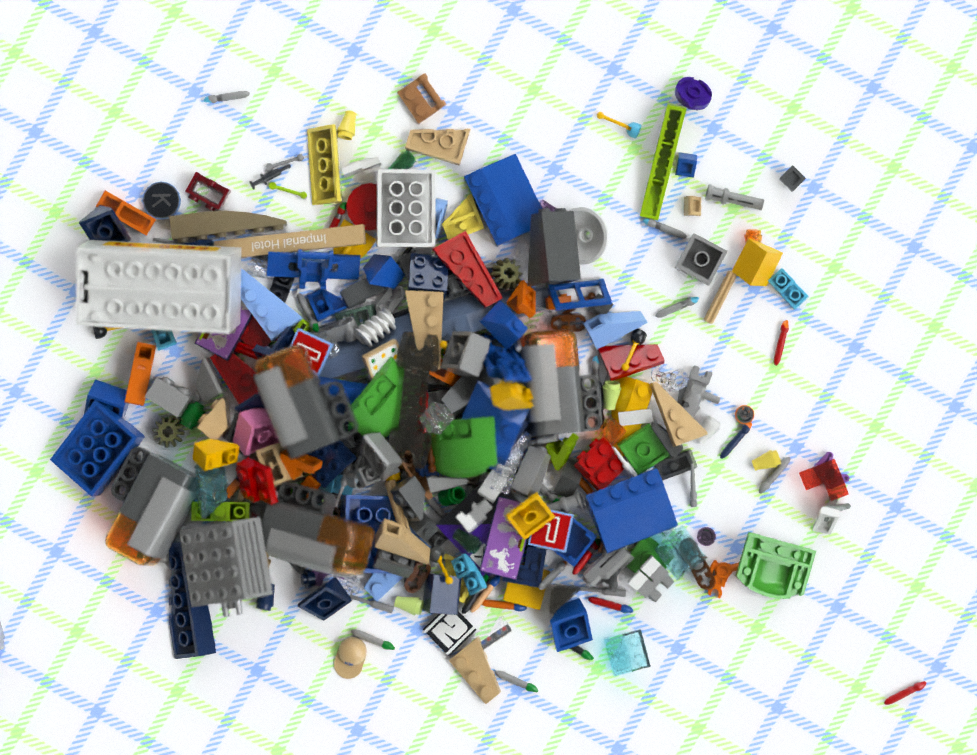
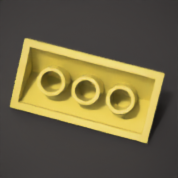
(324, 165)

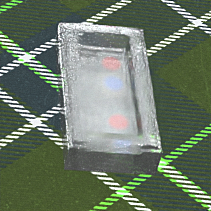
(493, 632)

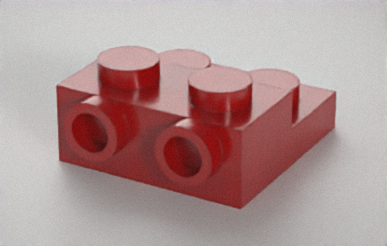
(599, 464)
(256, 481)

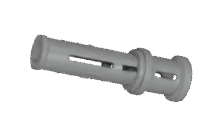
(725, 196)
(568, 503)

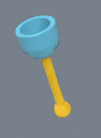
(632, 128)

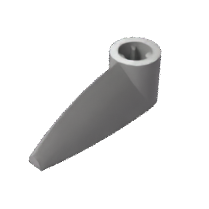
(340, 330)

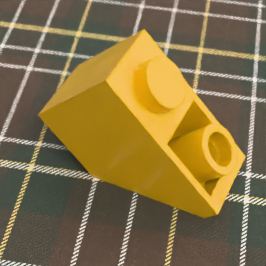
(511, 396)
(214, 453)

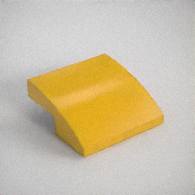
(525, 595)

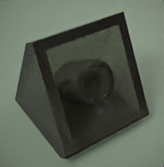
(560, 594)

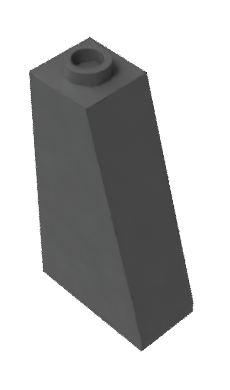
(459, 395)

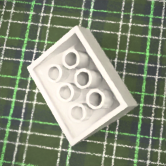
(406, 208)

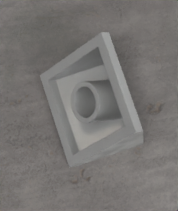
(379, 455)

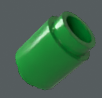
(192, 414)
(451, 496)

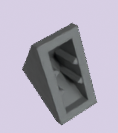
(568, 480)

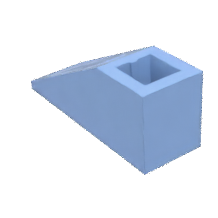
(611, 326)

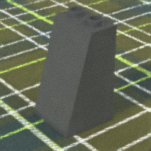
(553, 248)

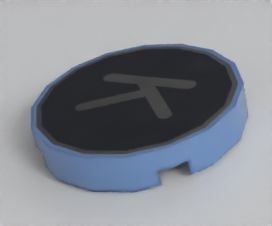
(161, 200)

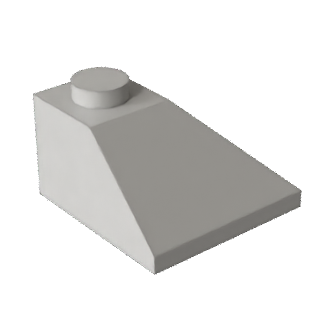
(208, 382)

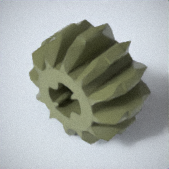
(510, 269)
(172, 437)

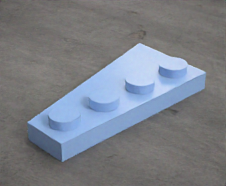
(266, 307)
(381, 583)

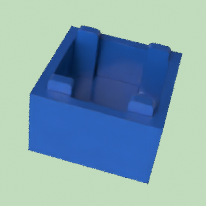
(578, 543)

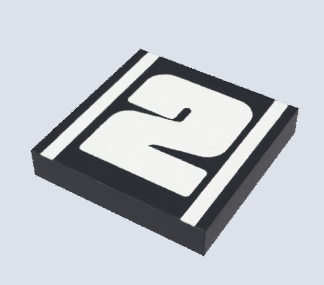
(449, 631)

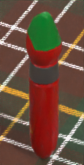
(338, 216)
(587, 555)

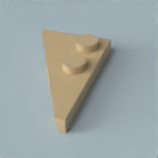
(678, 422)

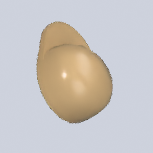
(350, 658)

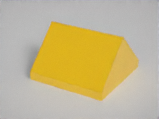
(756, 263)
(530, 516)

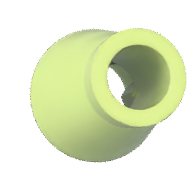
(611, 392)
(409, 604)

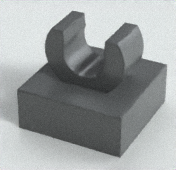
(792, 178)
(602, 309)

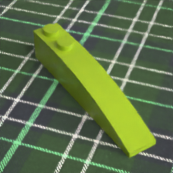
(663, 160)

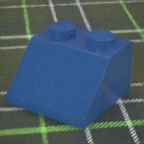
(109, 396)

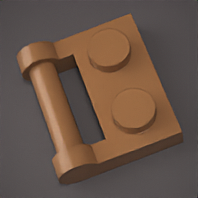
(416, 102)

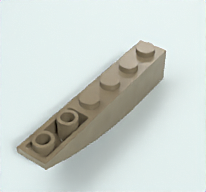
(220, 223)

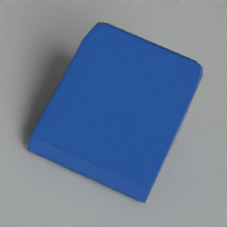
(686, 164)

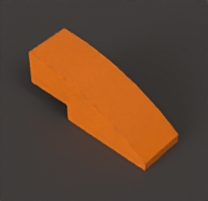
(127, 213)

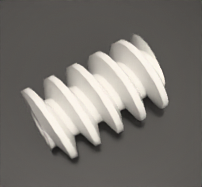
(375, 327)

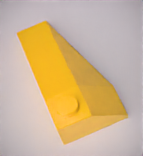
(632, 397)

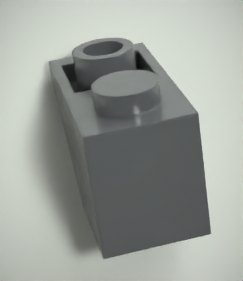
(410, 497)
(428, 531)

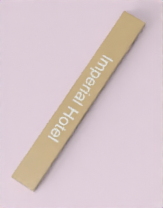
(302, 240)

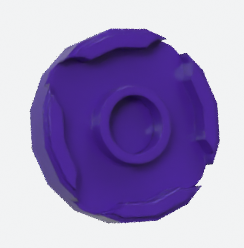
(693, 93)

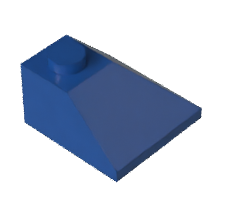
(503, 324)
(570, 625)

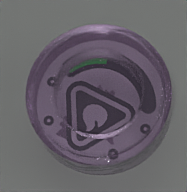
(706, 536)

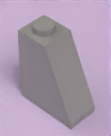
(531, 471)

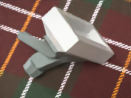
(828, 517)

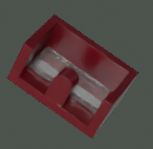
(207, 191)

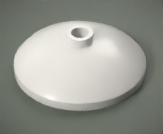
(594, 247)

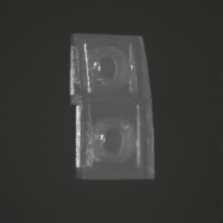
(516, 453)

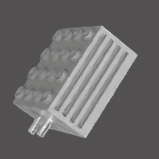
(226, 564)

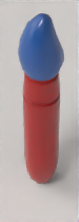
(611, 605)

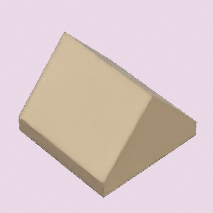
(692, 206)

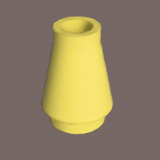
(347, 126)
(767, 460)

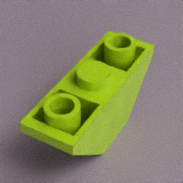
(224, 512)

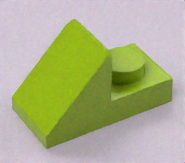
(561, 450)

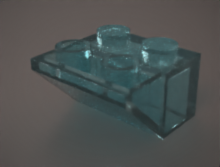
(210, 489)
(680, 552)
(626, 652)

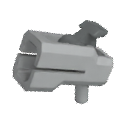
(607, 568)

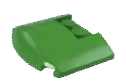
(380, 402)
(465, 447)
(774, 566)

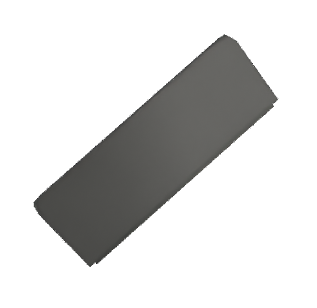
(393, 563)

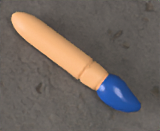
(485, 593)

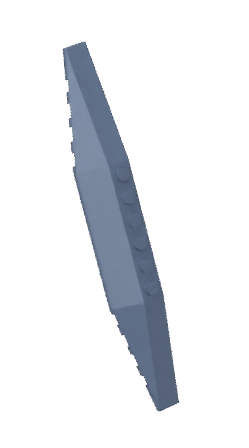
(458, 316)

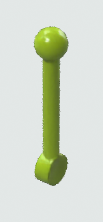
(272, 185)

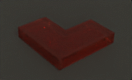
(827, 474)

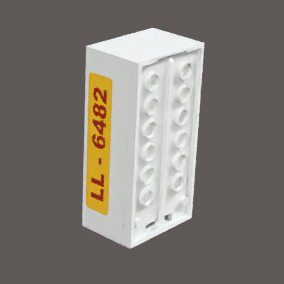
(158, 286)

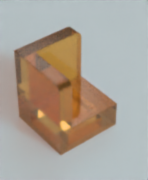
(611, 431)

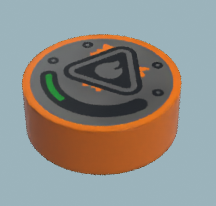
(744, 414)

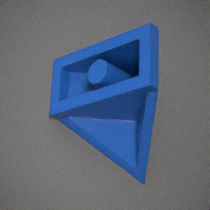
(383, 271)
(325, 304)

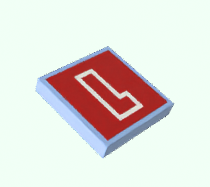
(317, 347)
(553, 534)

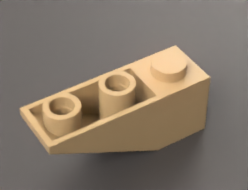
(400, 541)

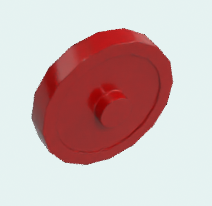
(363, 206)

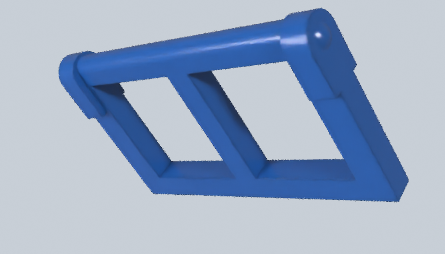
(606, 300)

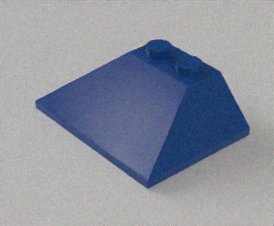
(506, 421)

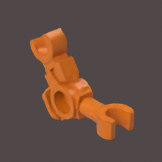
(722, 572)

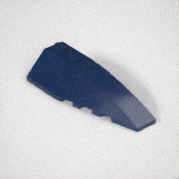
(188, 625)

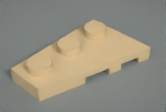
(439, 144)
(475, 669)

